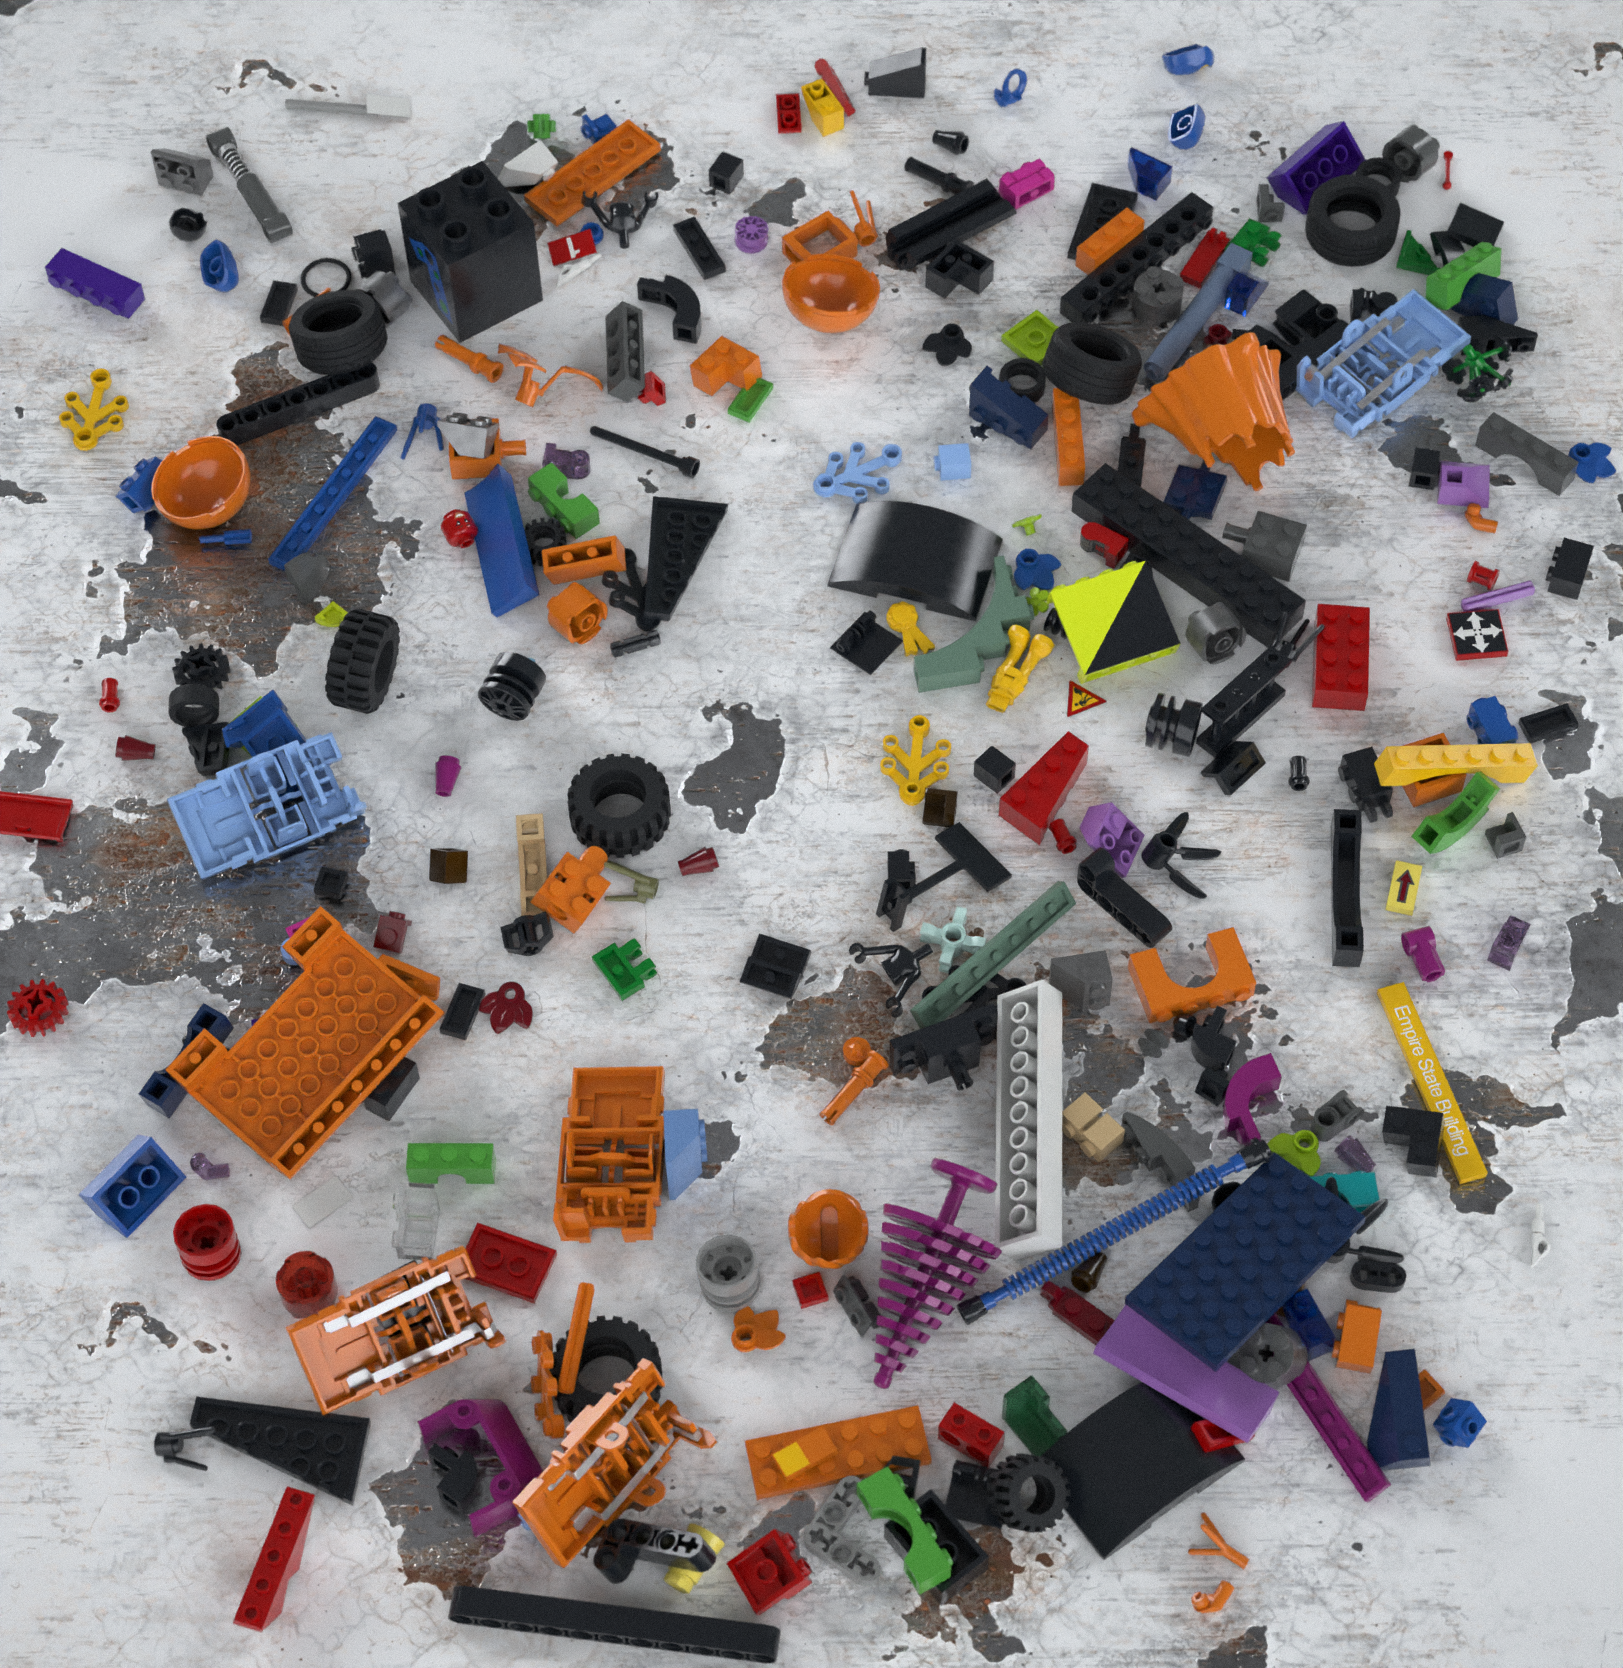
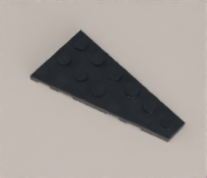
(677, 544)
(298, 1442)

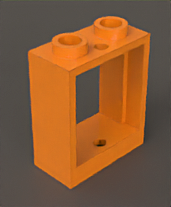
(793, 241)

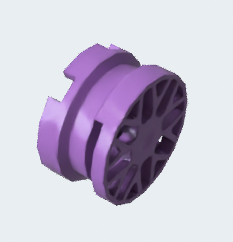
(751, 234)

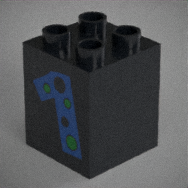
(471, 251)

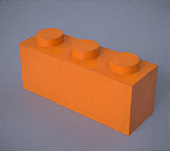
(1108, 240)
(583, 560)

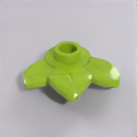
(1289, 1149)

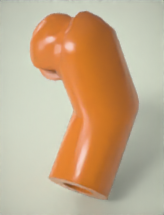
(1476, 520)
(1212, 1602)

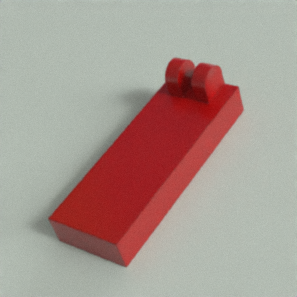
(1204, 258)

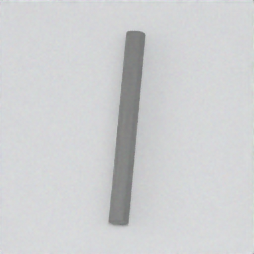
(326, 106)

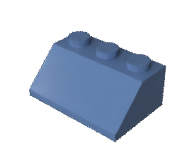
(683, 1149)

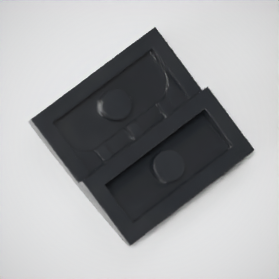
(775, 966)

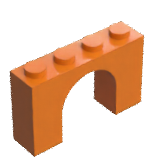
(1166, 999)

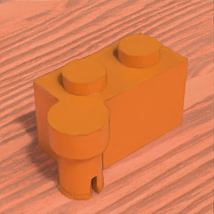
(1358, 1337)

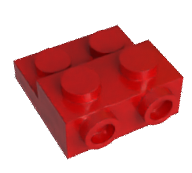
(770, 1571)

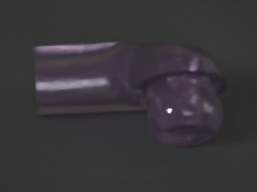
(206, 1169)

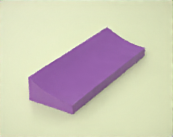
(1222, 1397)

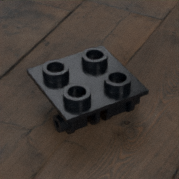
(866, 643)
(969, 1495)

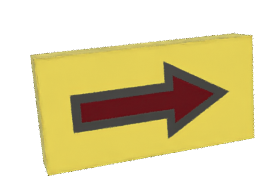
(1403, 888)

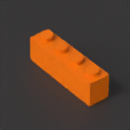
(1068, 438)

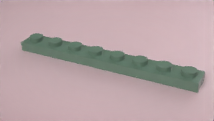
(993, 956)

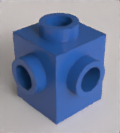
(1459, 1423)

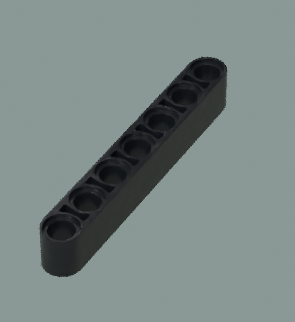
(297, 404)

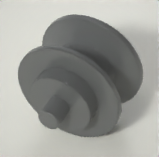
(1153, 1042)

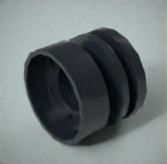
(512, 686)
(1173, 724)

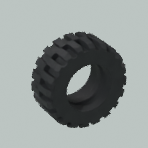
(362, 661)
(612, 777)
(605, 1339)

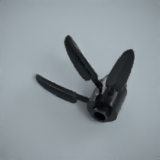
(1164, 846)
(1364, 1252)

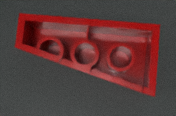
(1043, 789)

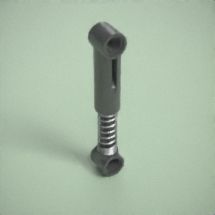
(273, 222)

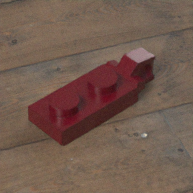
(1076, 1312)

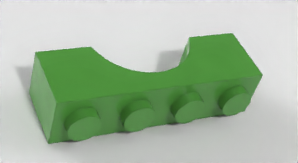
(1447, 283)
(884, 1498)

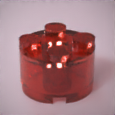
(292, 1281)

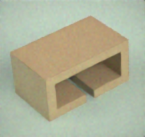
(1094, 1134)

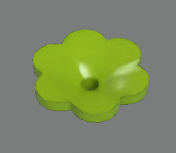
(1028, 524)

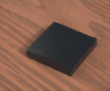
(1474, 226)

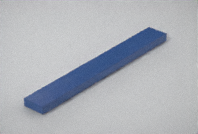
(334, 492)

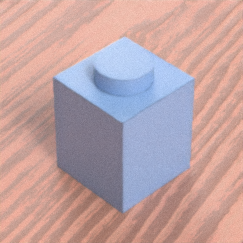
(953, 461)

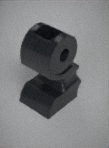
(1369, 301)

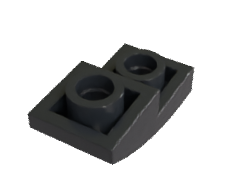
(1446, 246)

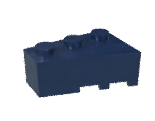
(1488, 297)
(1005, 411)

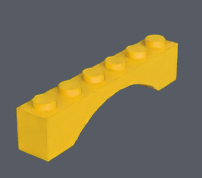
(1414, 763)

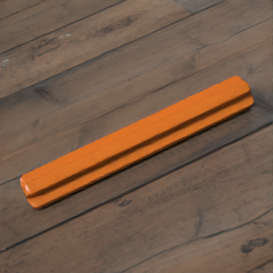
(576, 1338)

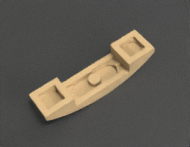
(531, 859)

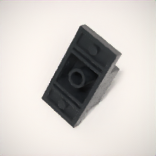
(946, 1047)

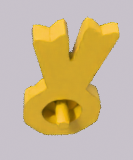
(903, 619)

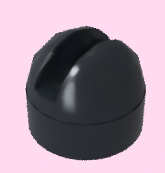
(1184, 1024)

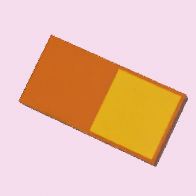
(804, 1453)

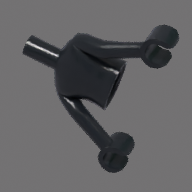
(621, 216)
(900, 967)

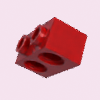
(971, 1435)

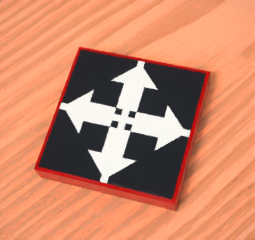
(1477, 634)

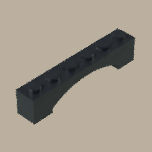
(1345, 888)

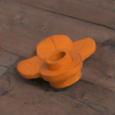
(759, 1328)

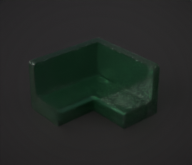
(1029, 1416)

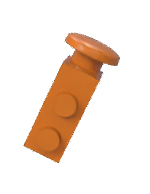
(417, 979)

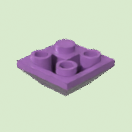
(1463, 484)
(1110, 829)

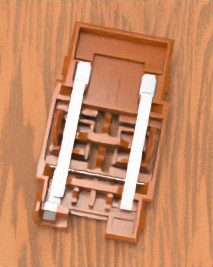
(576, 1500)

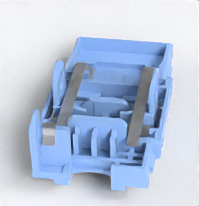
(1410, 332)

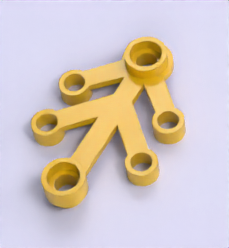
(87, 436)
(915, 763)

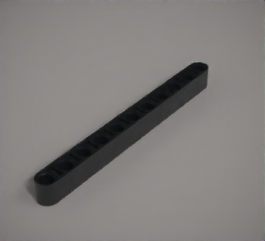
(614, 1624)

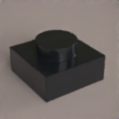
(331, 883)

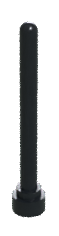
(687, 465)

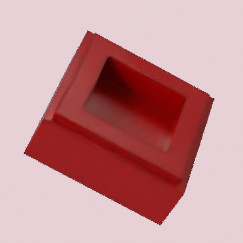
(810, 1290)

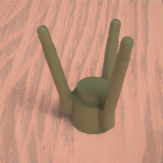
(644, 885)

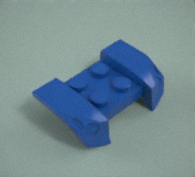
(264, 729)

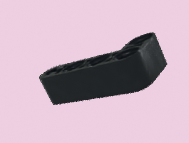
(1120, 900)
(634, 1540)

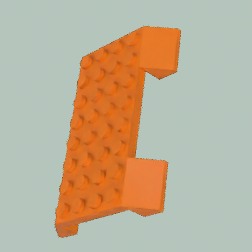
(311, 1050)

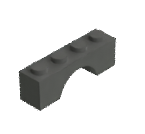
(1551, 466)

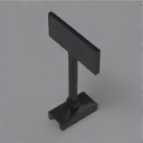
(969, 856)

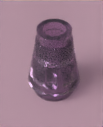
(1355, 1155)

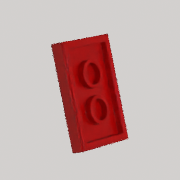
(509, 1262)

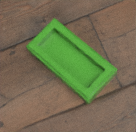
(748, 403)

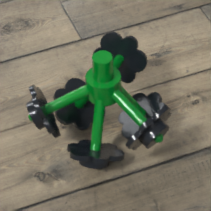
(1481, 370)

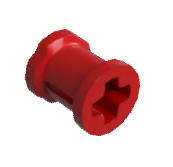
(1483, 576)

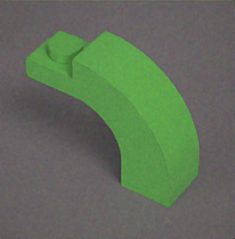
(1447, 827)

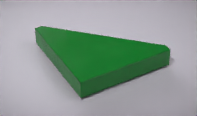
(1415, 257)

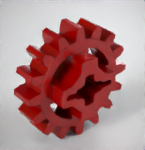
(39, 1009)

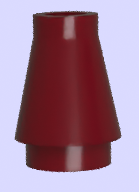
(134, 749)
(699, 862)

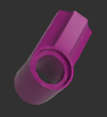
(1421, 946)

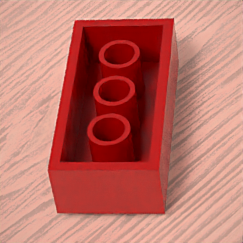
(1341, 657)

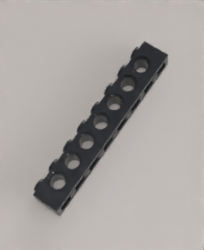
(1148, 249)

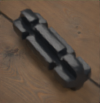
(635, 643)

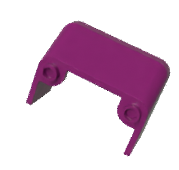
(509, 1445)

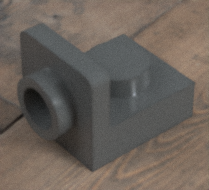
(1266, 207)

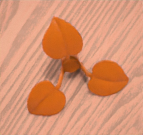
(530, 389)

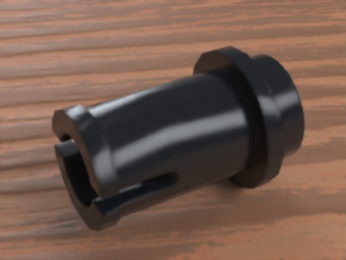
(1299, 778)

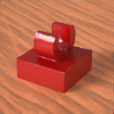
(653, 390)

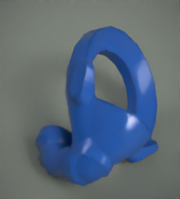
(1007, 97)

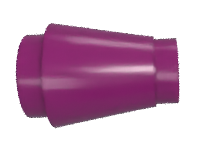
(446, 774)

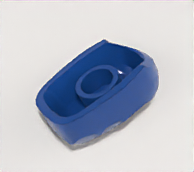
(1188, 59)
(1186, 127)
(219, 267)

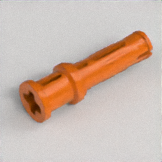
(476, 361)
(861, 1078)

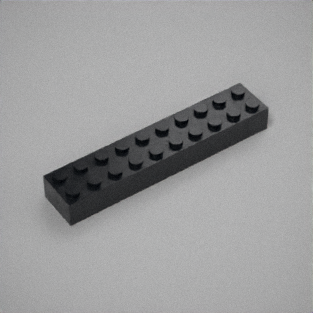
(1188, 554)

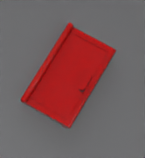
(41, 815)

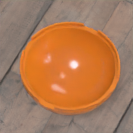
(830, 292)
(202, 483)

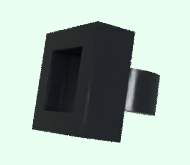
(1213, 1085)

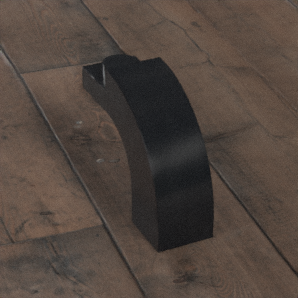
(679, 298)

